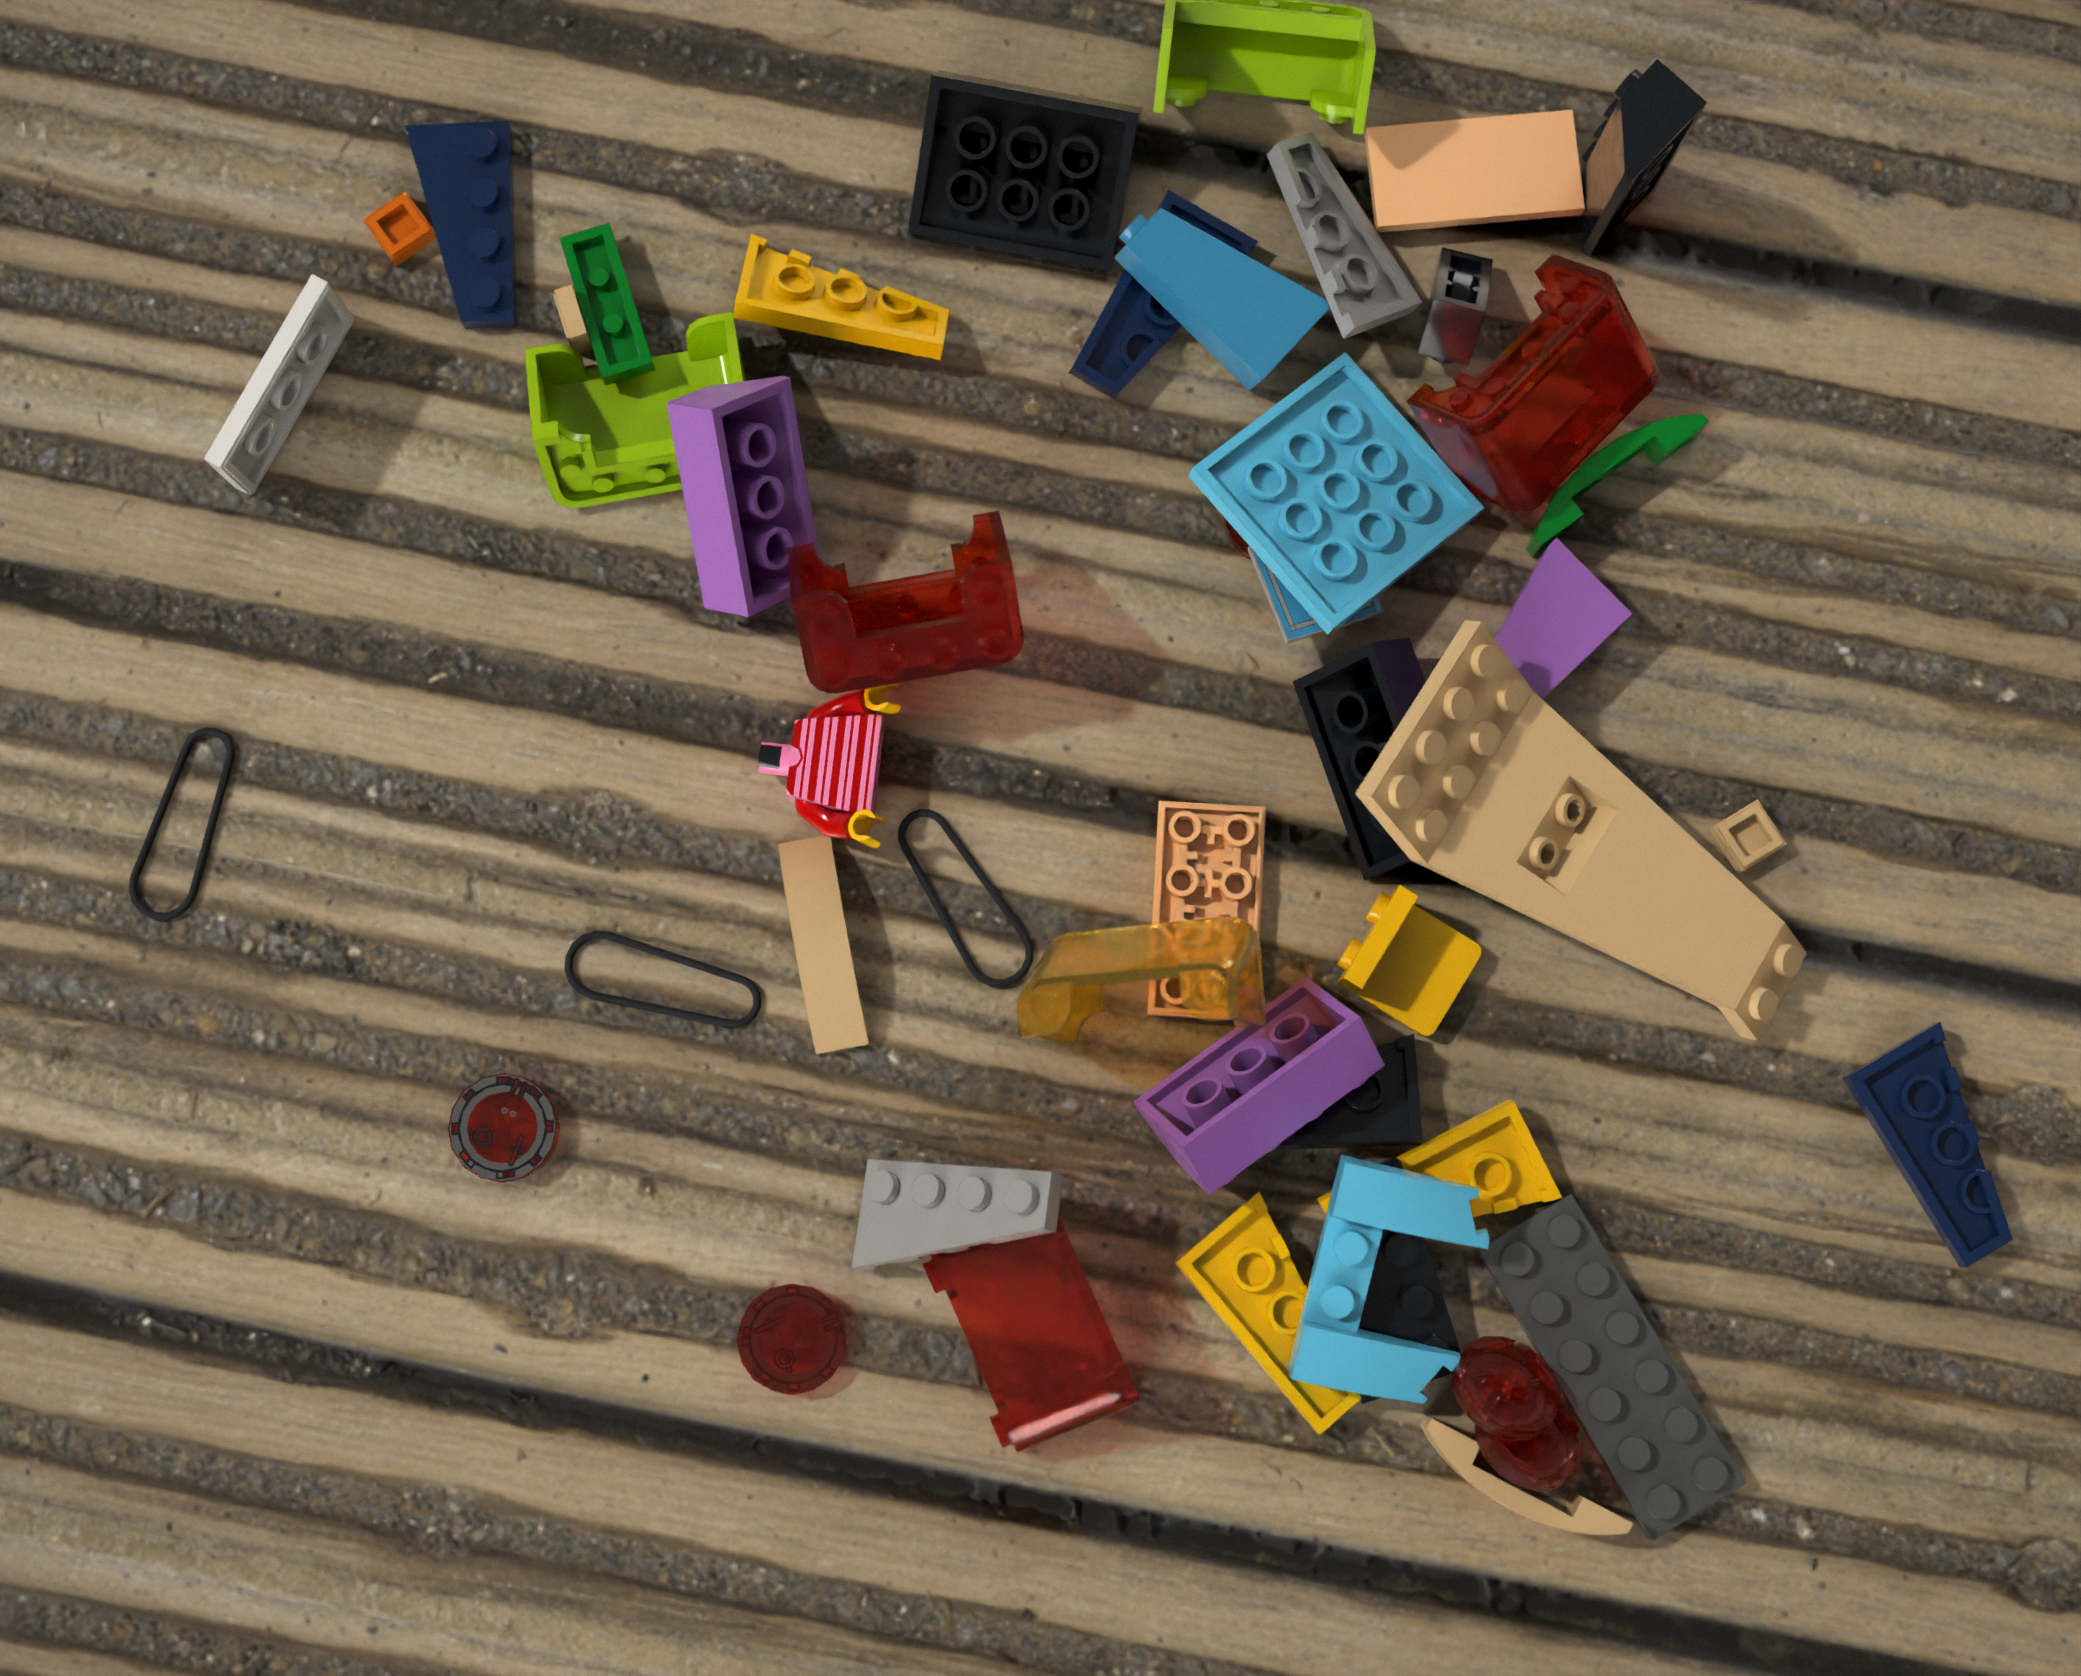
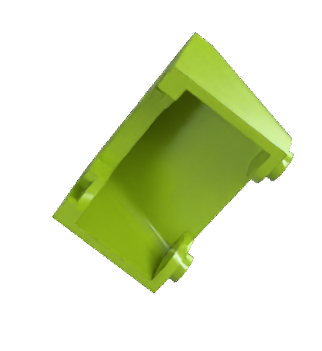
(618, 437)

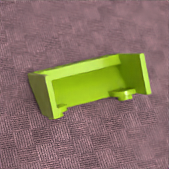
(1271, 51)

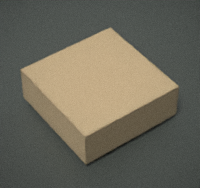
(572, 319)
(1747, 836)

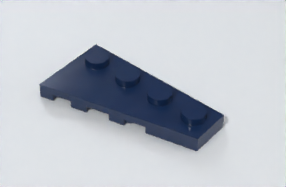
(471, 206)
(1133, 321)
(1923, 1124)

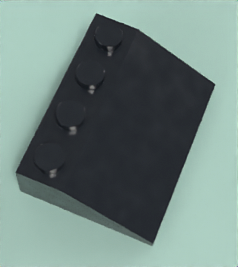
(1023, 169)

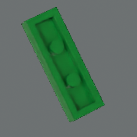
(607, 304)

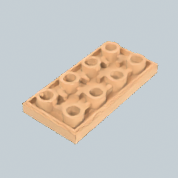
(1474, 171)
(1203, 870)

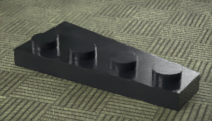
(1376, 1113)
(1406, 1295)

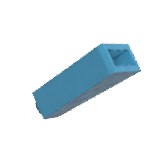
(1220, 295)

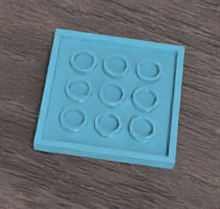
(1336, 492)

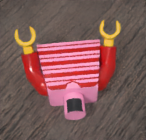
(835, 763)

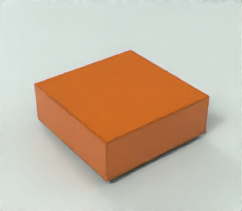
(400, 228)

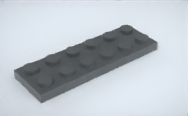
(1611, 1367)

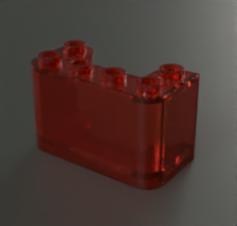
(1546, 394)
(911, 623)

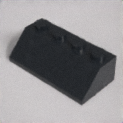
(1634, 148)
(1351, 716)

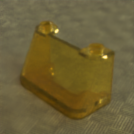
(1212, 958)

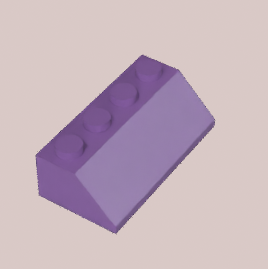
(742, 490)
(1260, 1084)

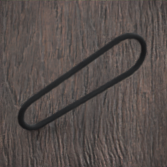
(159, 816)
(940, 910)
(655, 1007)

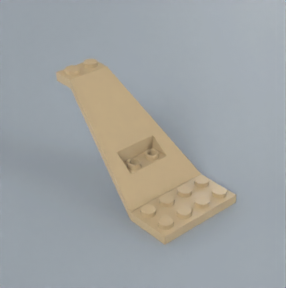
(1538, 819)

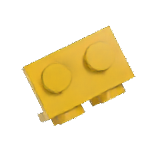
(1408, 962)

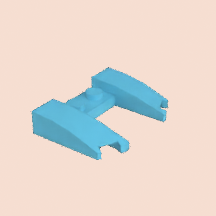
(1363, 1202)

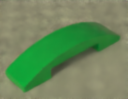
(1656, 440)

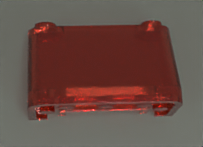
(1035, 1336)

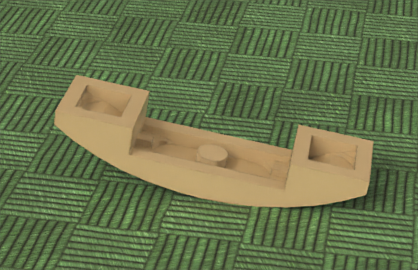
(822, 944)
(1578, 1515)

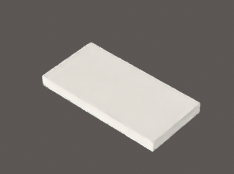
(280, 386)

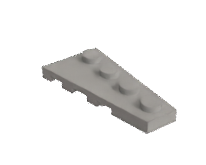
(1343, 246)
(947, 1208)

